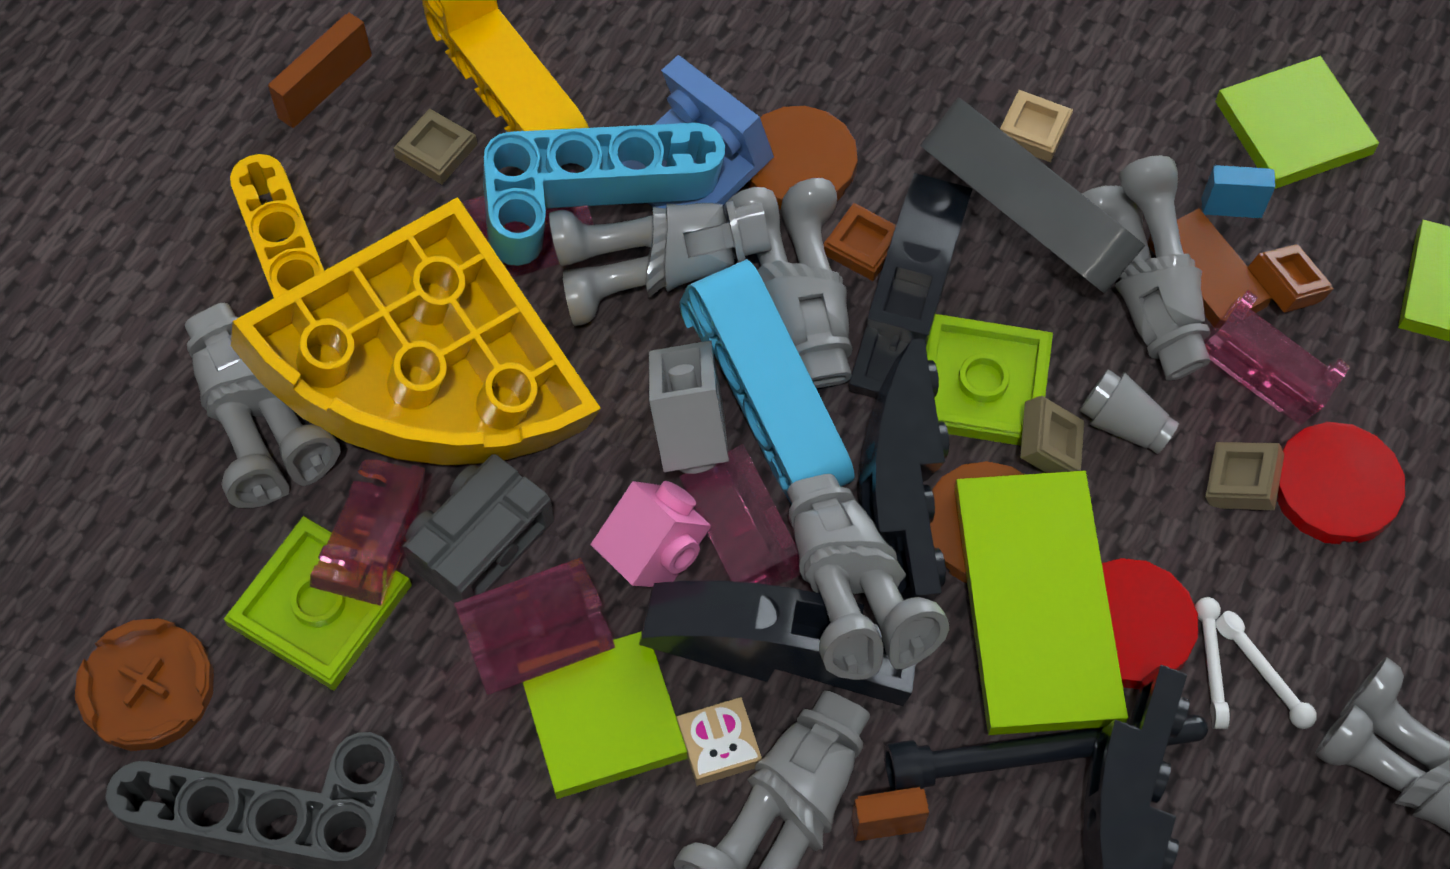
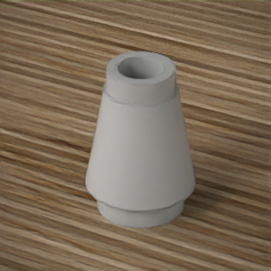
(1128, 412)

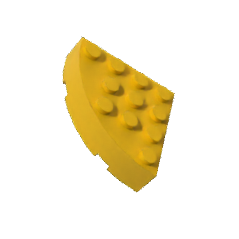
(419, 350)

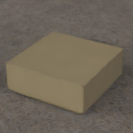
(435, 146)
(1051, 437)
(1245, 475)

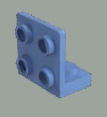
(702, 101)

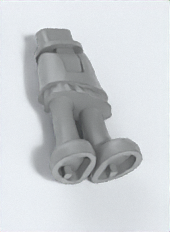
(683, 244)
(1161, 290)
(806, 292)
(235, 395)
(848, 556)
(1377, 711)
(798, 782)

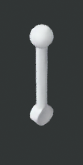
(1208, 611)
(1232, 627)

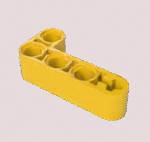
(502, 65)
(286, 261)

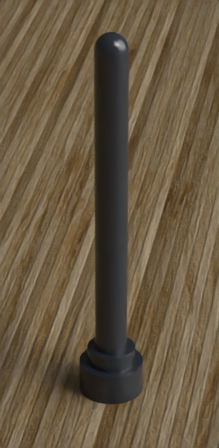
(918, 766)

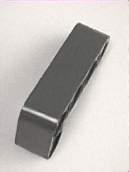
(1032, 195)
(258, 804)

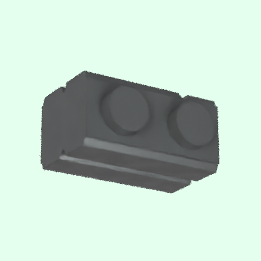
(477, 530)

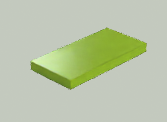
(1039, 603)

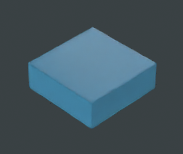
(1238, 191)

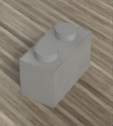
(687, 407)

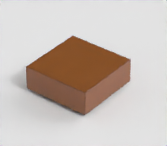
(860, 241)
(1290, 278)
(889, 814)

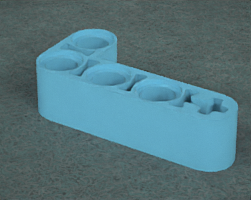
(602, 183)
(766, 375)

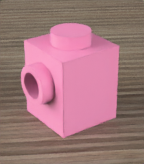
(652, 533)

